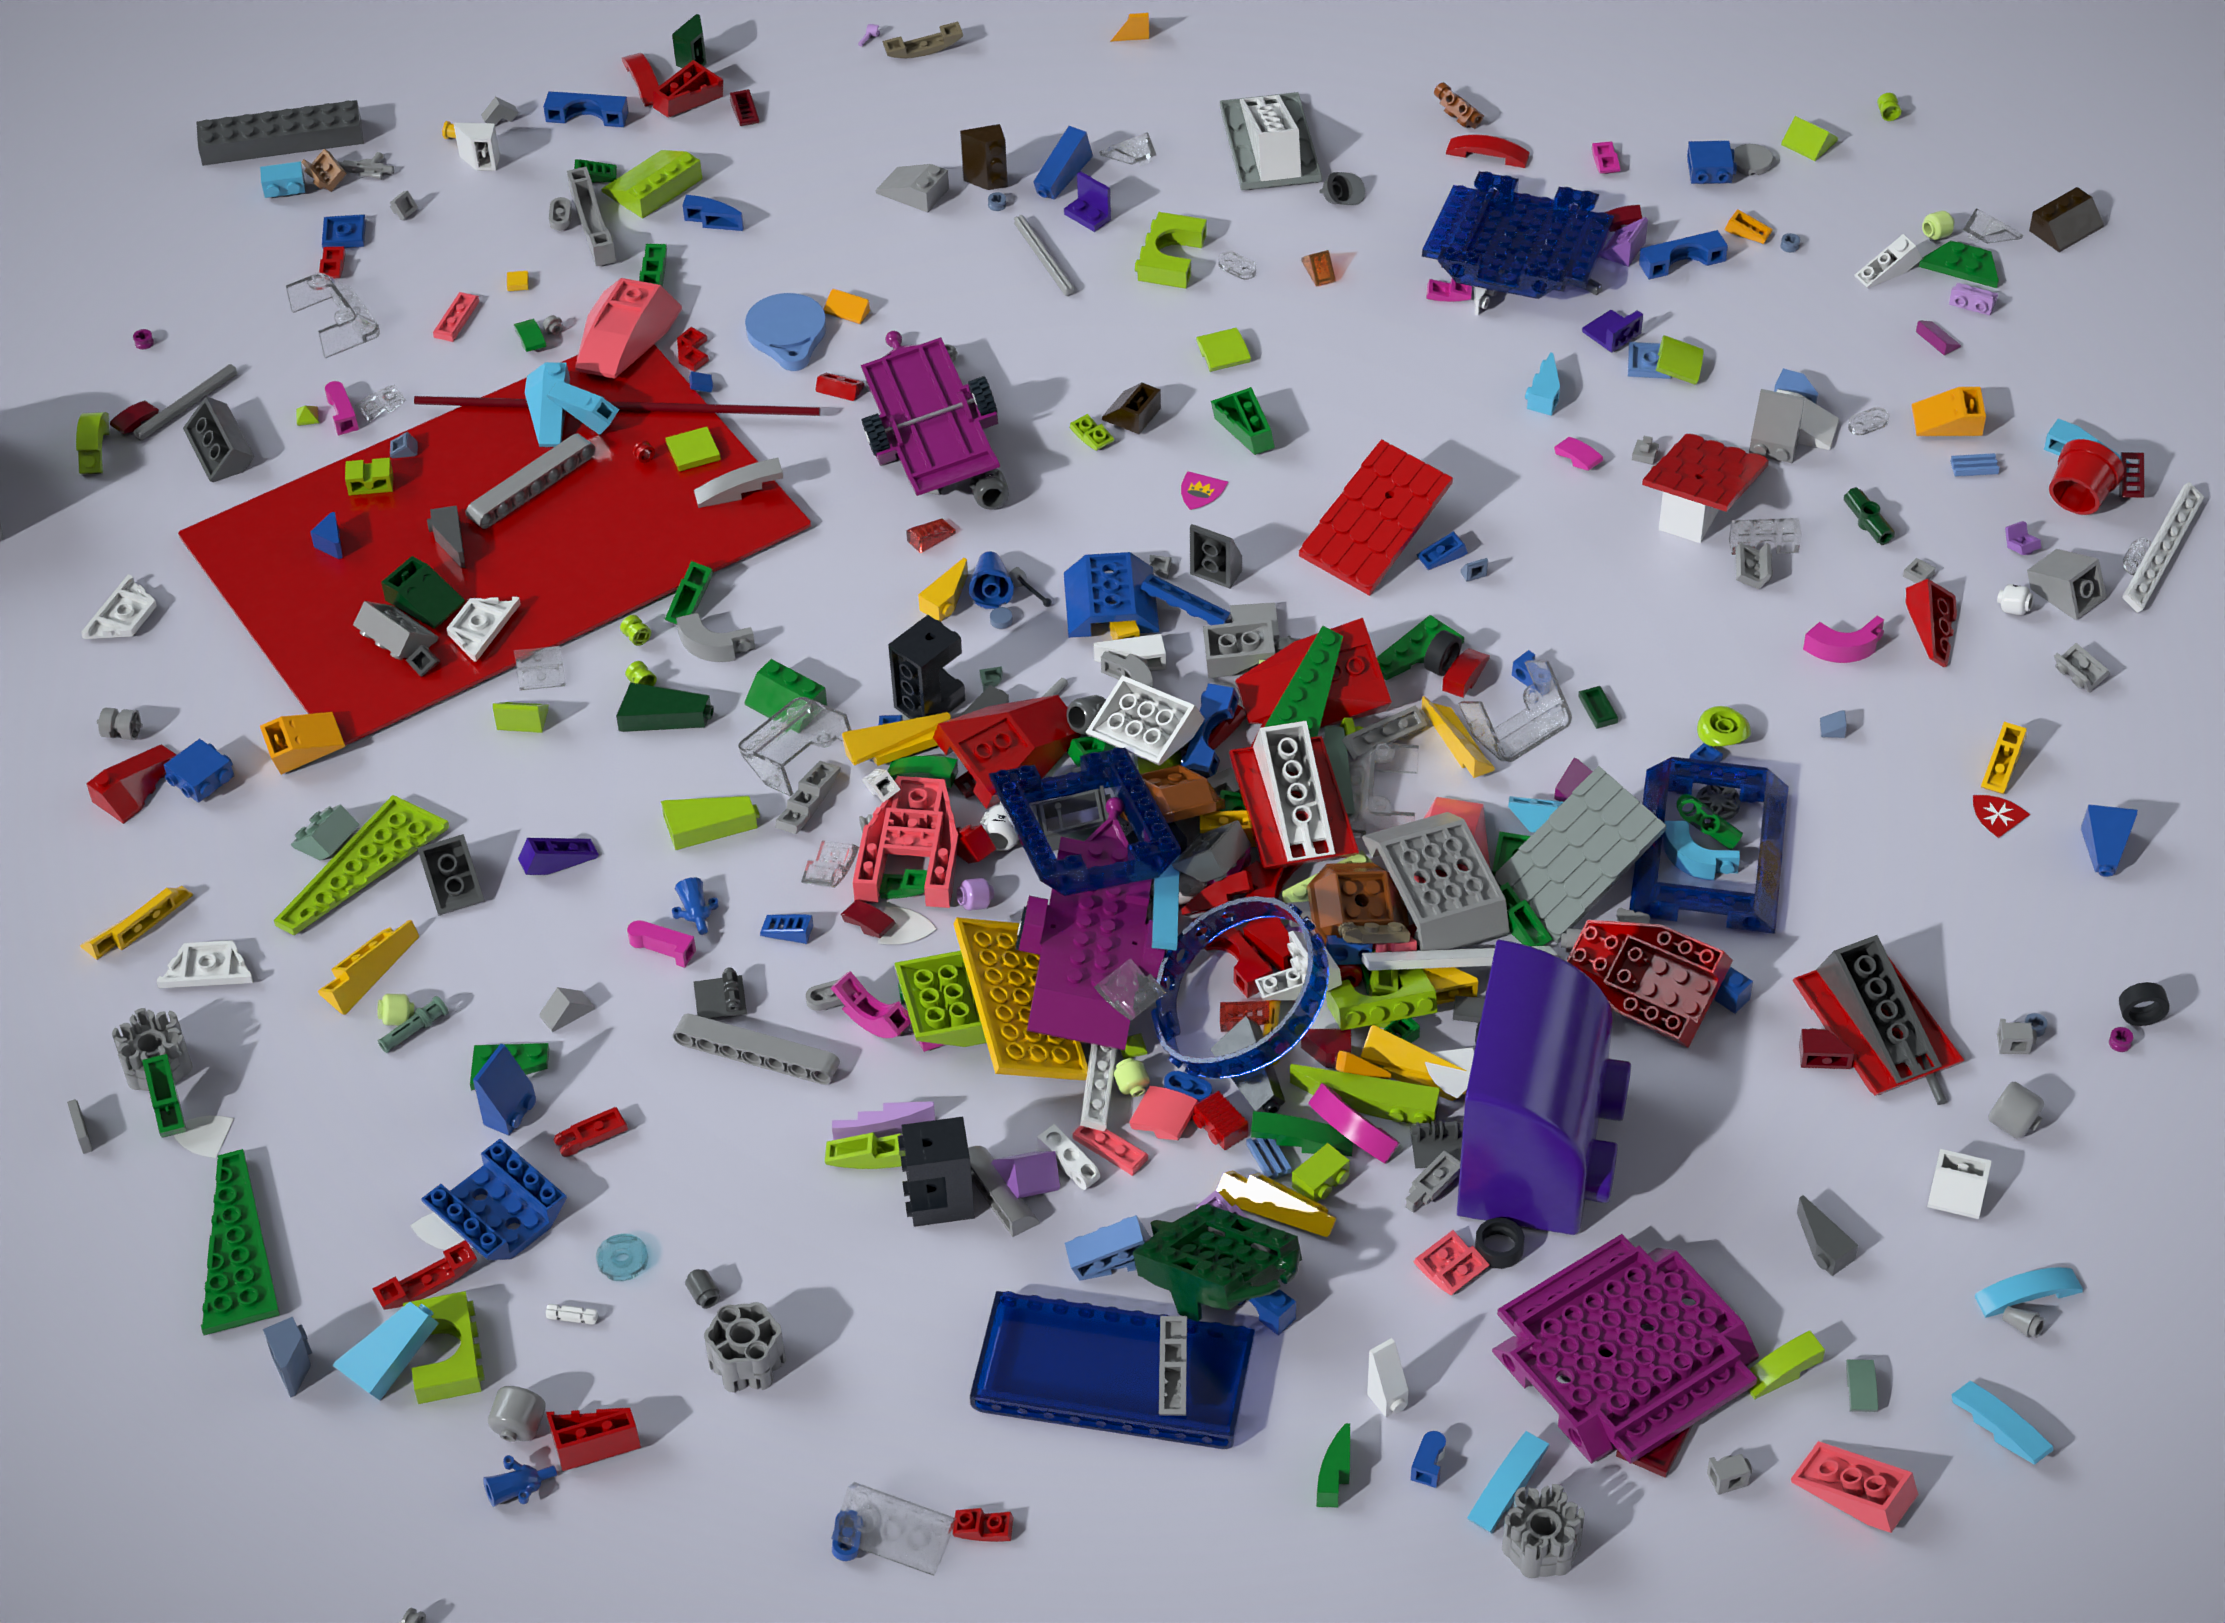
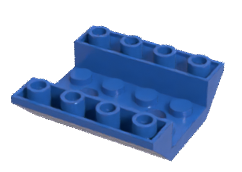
(1090, 590)
(514, 1195)

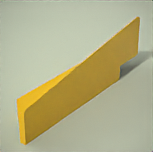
(1457, 738)
(892, 740)
(138, 923)
(366, 966)
(1402, 1059)
(1275, 1201)

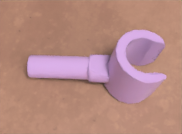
(872, 30)

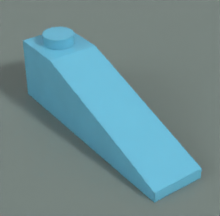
(2064, 432)

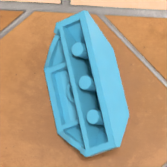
(1532, 812)

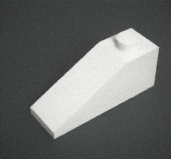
(1386, 1379)

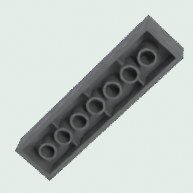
(279, 132)

